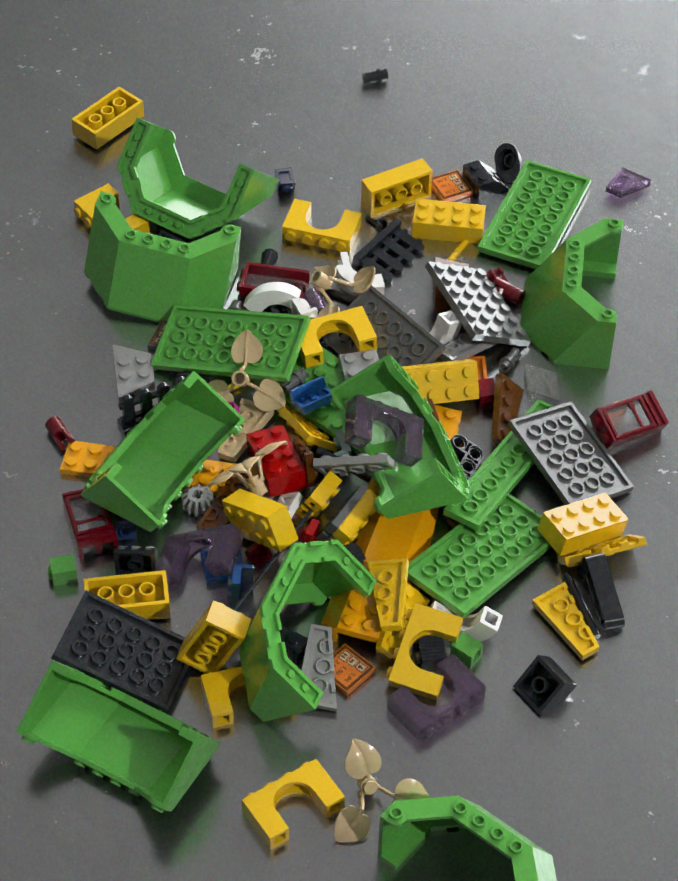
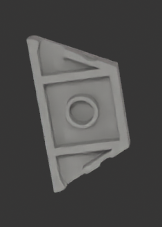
(132, 370)

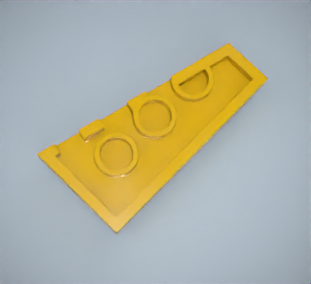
(608, 548)
(562, 614)

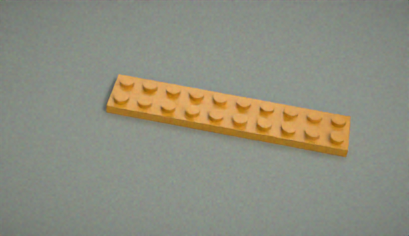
(84, 459)

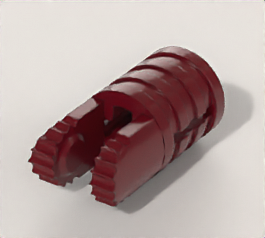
(509, 291)
(58, 431)

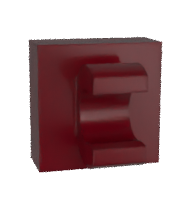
(493, 274)
(258, 554)

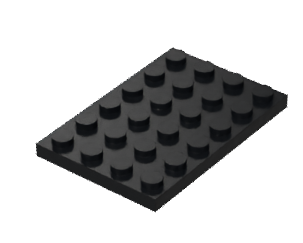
(123, 651)

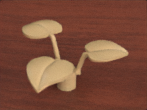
(323, 278)
(269, 394)
(254, 482)
(360, 763)

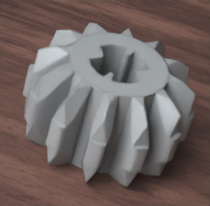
(197, 500)

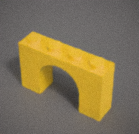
(85, 207)
(338, 238)
(350, 322)
(422, 622)
(217, 690)
(307, 780)

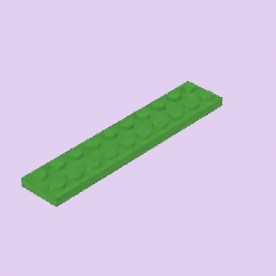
(494, 479)

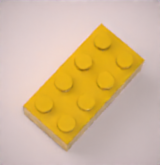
(107, 117)
(396, 188)
(448, 221)
(446, 380)
(260, 519)
(582, 524)
(136, 592)
(214, 638)

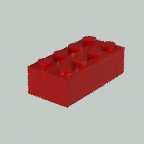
(282, 466)

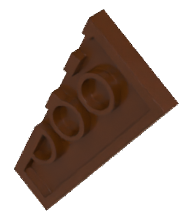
(506, 406)
(306, 457)
(215, 514)

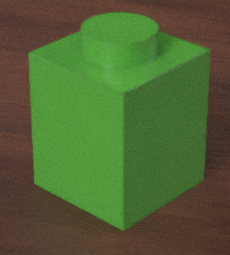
(62, 570)
(467, 649)

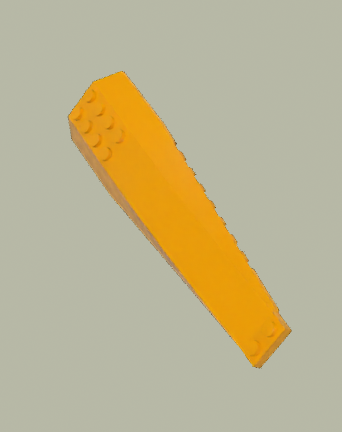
(385, 540)

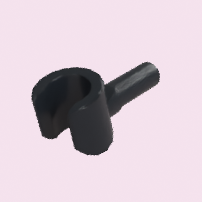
(380, 223)

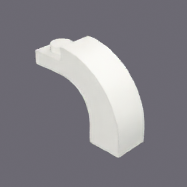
(346, 273)
(271, 294)
(446, 327)
(479, 625)

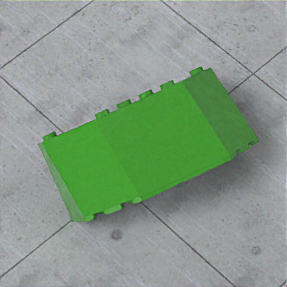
(170, 198)
(153, 273)
(560, 313)
(163, 453)
(434, 479)
(306, 575)
(116, 736)
(410, 821)

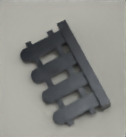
(387, 241)
(127, 405)

